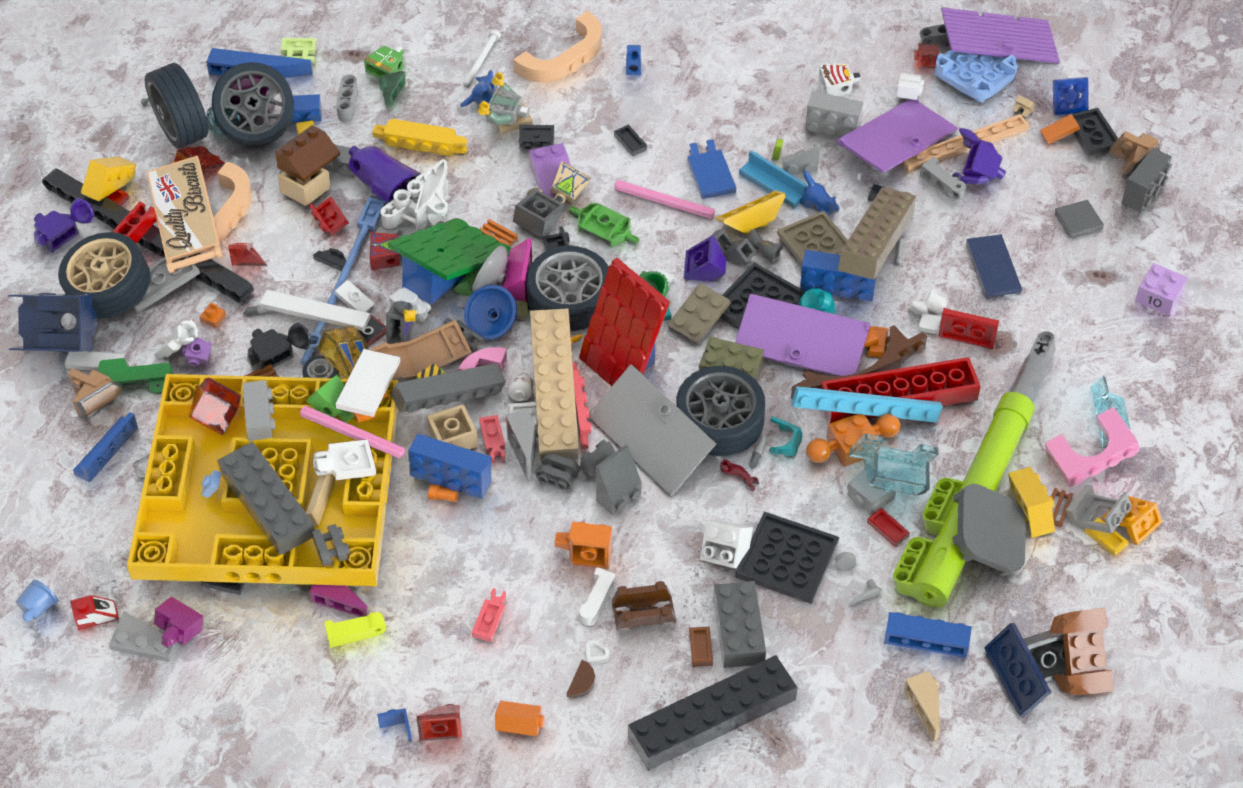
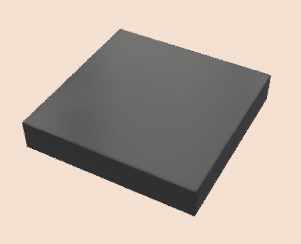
(1079, 218)

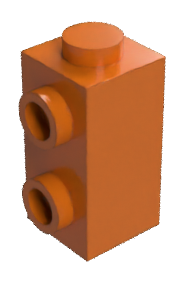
(519, 718)

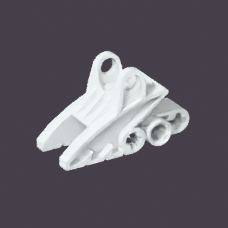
(425, 210)

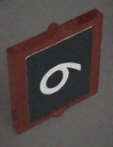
(374, 330)

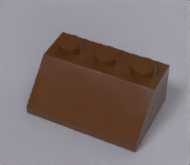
(306, 153)

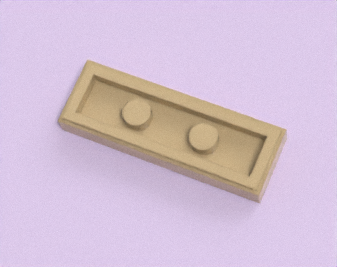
(320, 498)

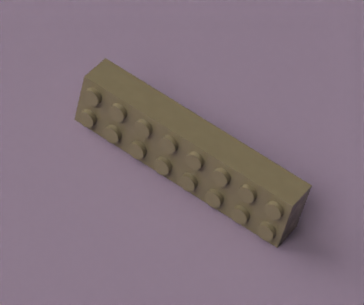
(877, 233)

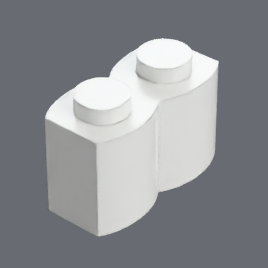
(910, 86)

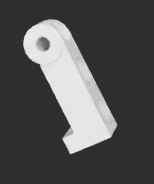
(604, 585)

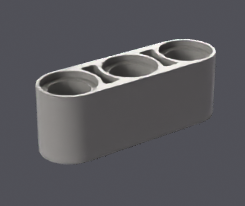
(347, 98)

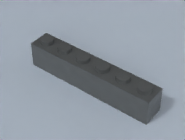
(448, 388)

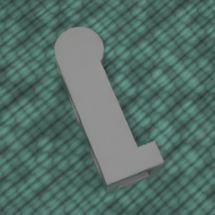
(942, 180)

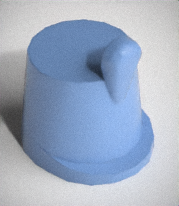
(35, 600)

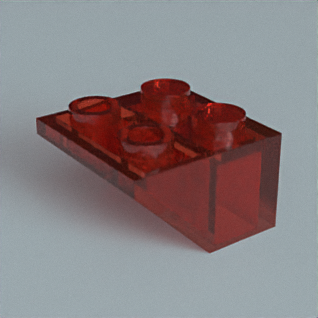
(214, 405)

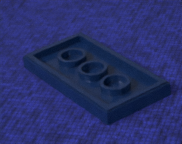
(993, 265)
(1017, 670)

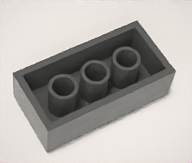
(739, 624)

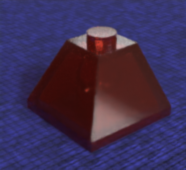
(440, 723)

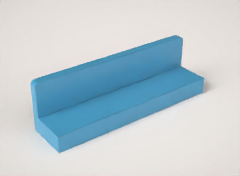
(772, 178)

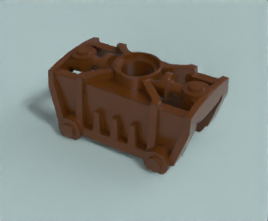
(643, 599)

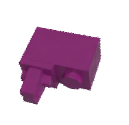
(178, 621)

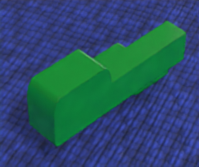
(120, 372)

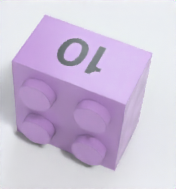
(1161, 289)

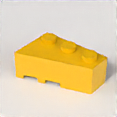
(107, 176)
(1033, 500)

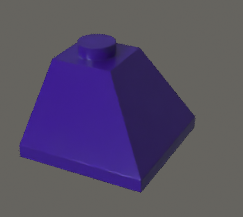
(705, 261)

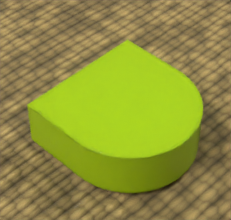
(777, 149)

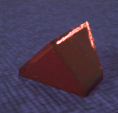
(245, 255)

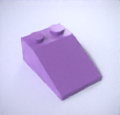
(545, 163)

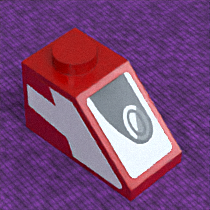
(93, 611)

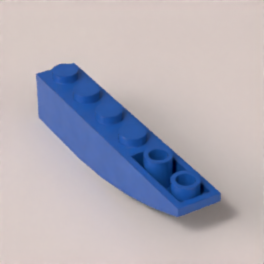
(222, 60)

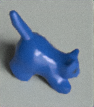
(482, 91)
(816, 196)

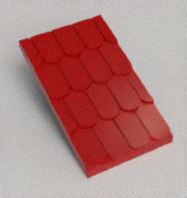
(623, 324)

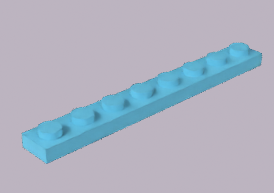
(866, 404)

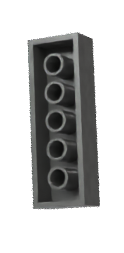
(266, 498)

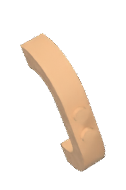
(567, 62)
(236, 206)

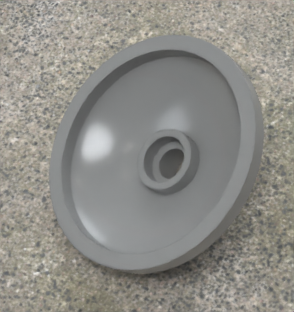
(492, 270)

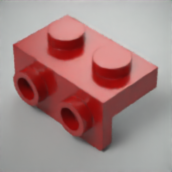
(329, 215)

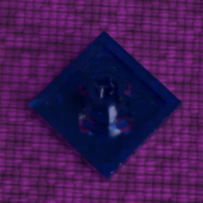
(1063, 89)

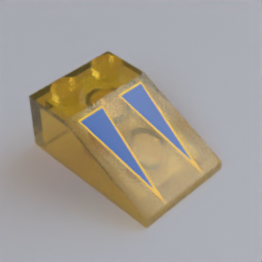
(342, 348)

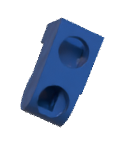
(633, 57)

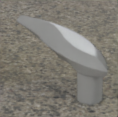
(869, 593)

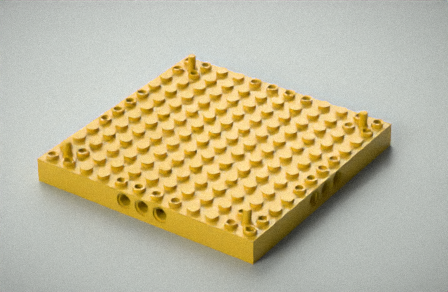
(215, 537)

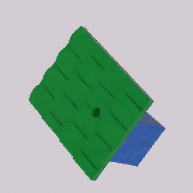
(442, 256)

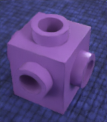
(197, 352)

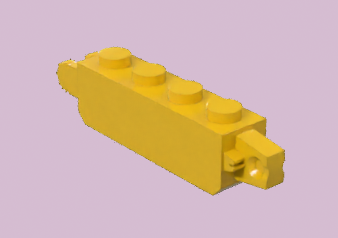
(421, 137)

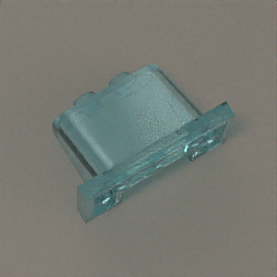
(895, 468)

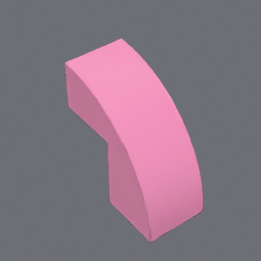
(485, 357)

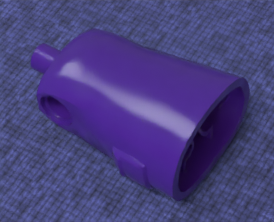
(380, 171)

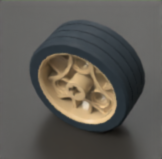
(107, 268)

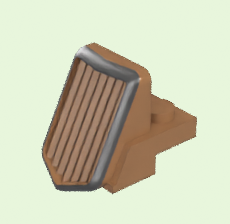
(1133, 150)
(92, 391)

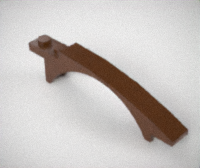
(898, 350)

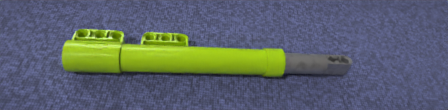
(933, 566)

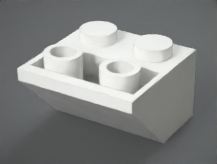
(725, 542)

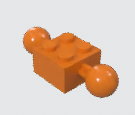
(845, 433)

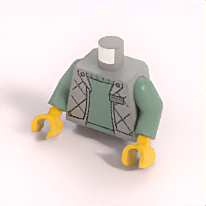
(504, 105)

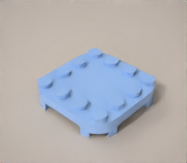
(975, 73)

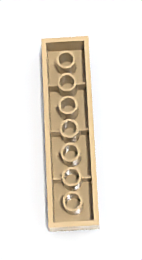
(554, 383)

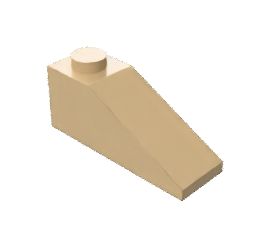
(924, 696)

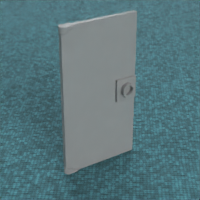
(653, 428)

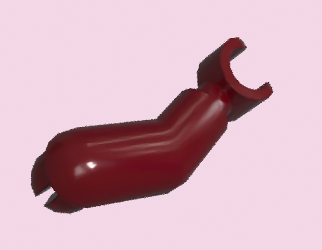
(738, 470)

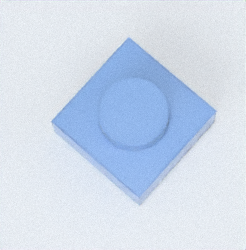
(210, 483)

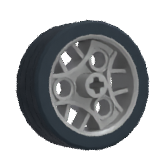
(567, 277)

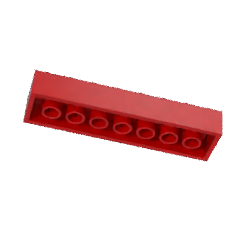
(942, 382)

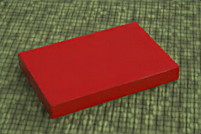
(968, 328)

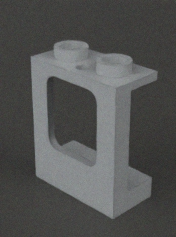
(1086, 505)

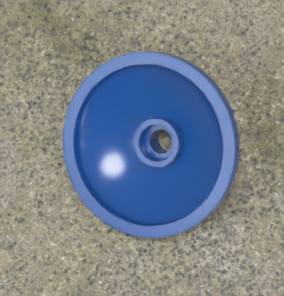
(482, 307)

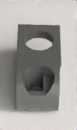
(934, 35)

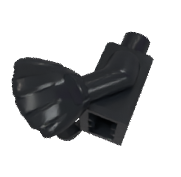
(276, 347)

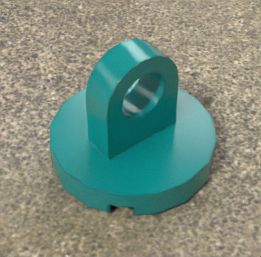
(818, 300)

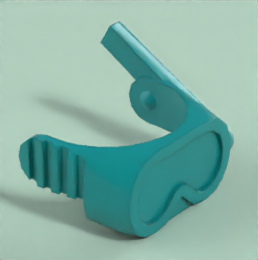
(791, 448)

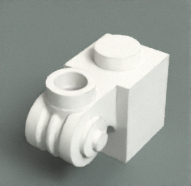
(406, 295)

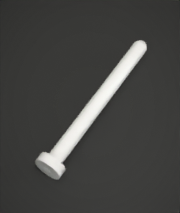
(494, 36)

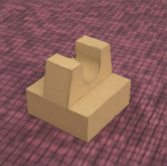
(1025, 104)

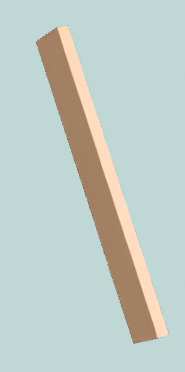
(955, 145)

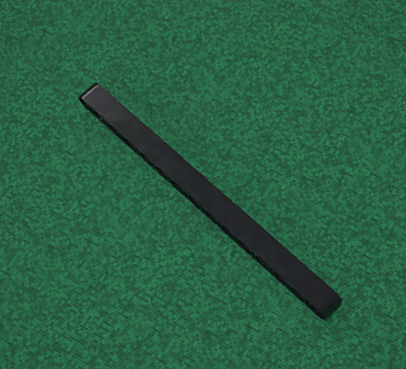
(112, 214)

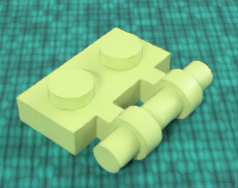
(299, 46)

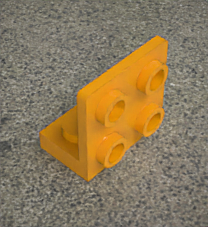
(1140, 520)

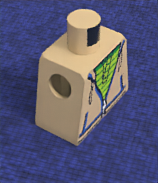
(568, 183)

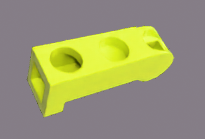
(355, 629)

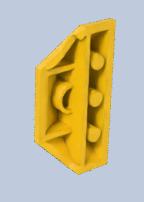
(753, 214)

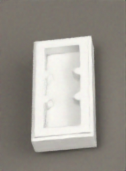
(354, 297)

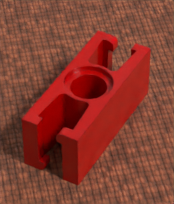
(137, 222)

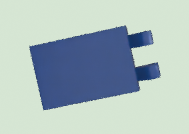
(710, 171)

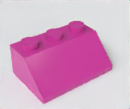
(517, 268)

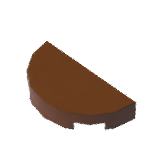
(582, 681)

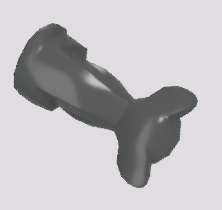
(768, 248)

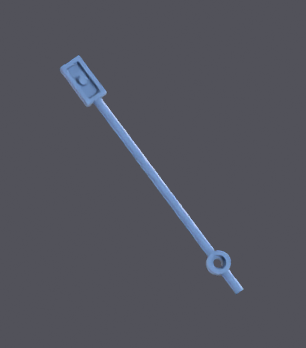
(367, 221)

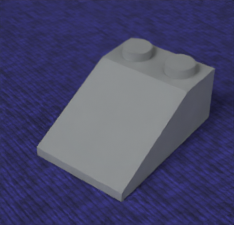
(522, 438)

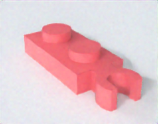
(492, 436)
(489, 617)

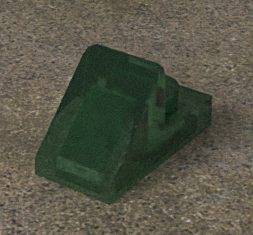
(392, 86)

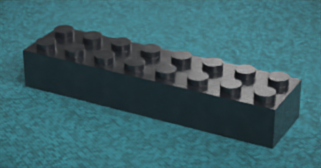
(712, 712)

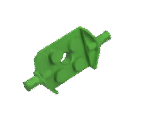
(615, 230)

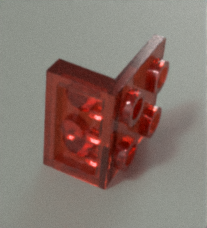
(206, 158)

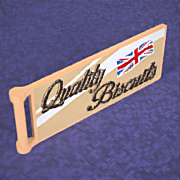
(184, 213)

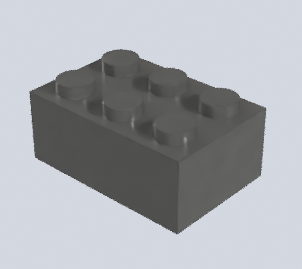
(1147, 180)

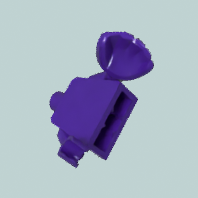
(982, 161)
(59, 228)

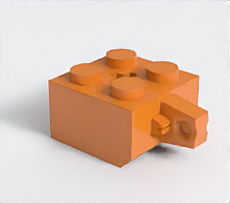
(587, 544)

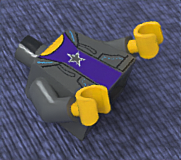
(399, 322)

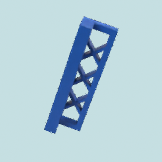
(106, 447)

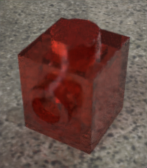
(926, 55)

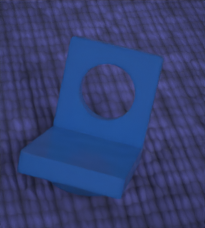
(394, 717)

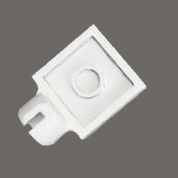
(182, 334)
(345, 460)

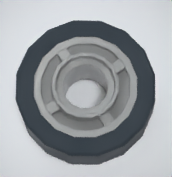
(319, 368)

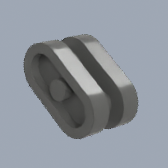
(557, 471)
(339, 549)

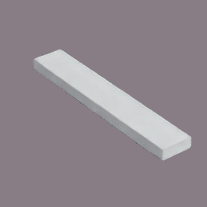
(314, 310)

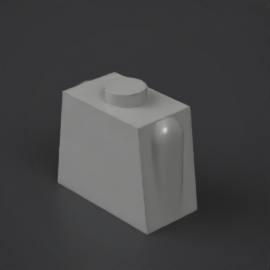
(867, 496)

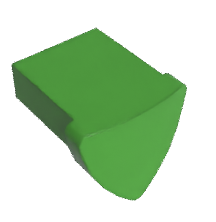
(464, 287)

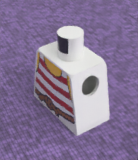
(837, 79)

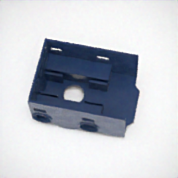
(41, 322)

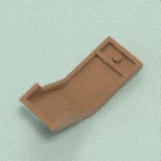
(437, 347)

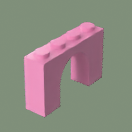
(1077, 468)

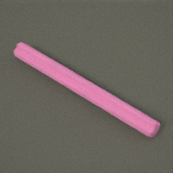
(664, 199)
(352, 431)

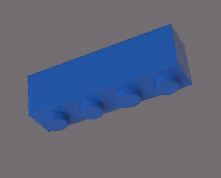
(928, 634)

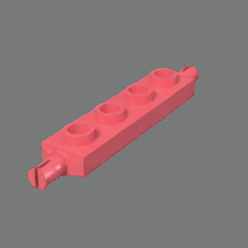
(581, 412)

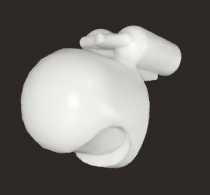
(934, 303)

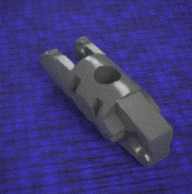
(468, 333)

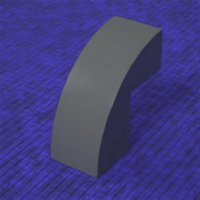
(735, 252)

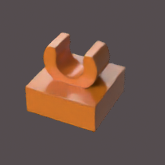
(212, 315)

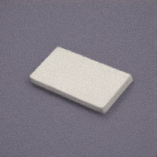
(368, 383)

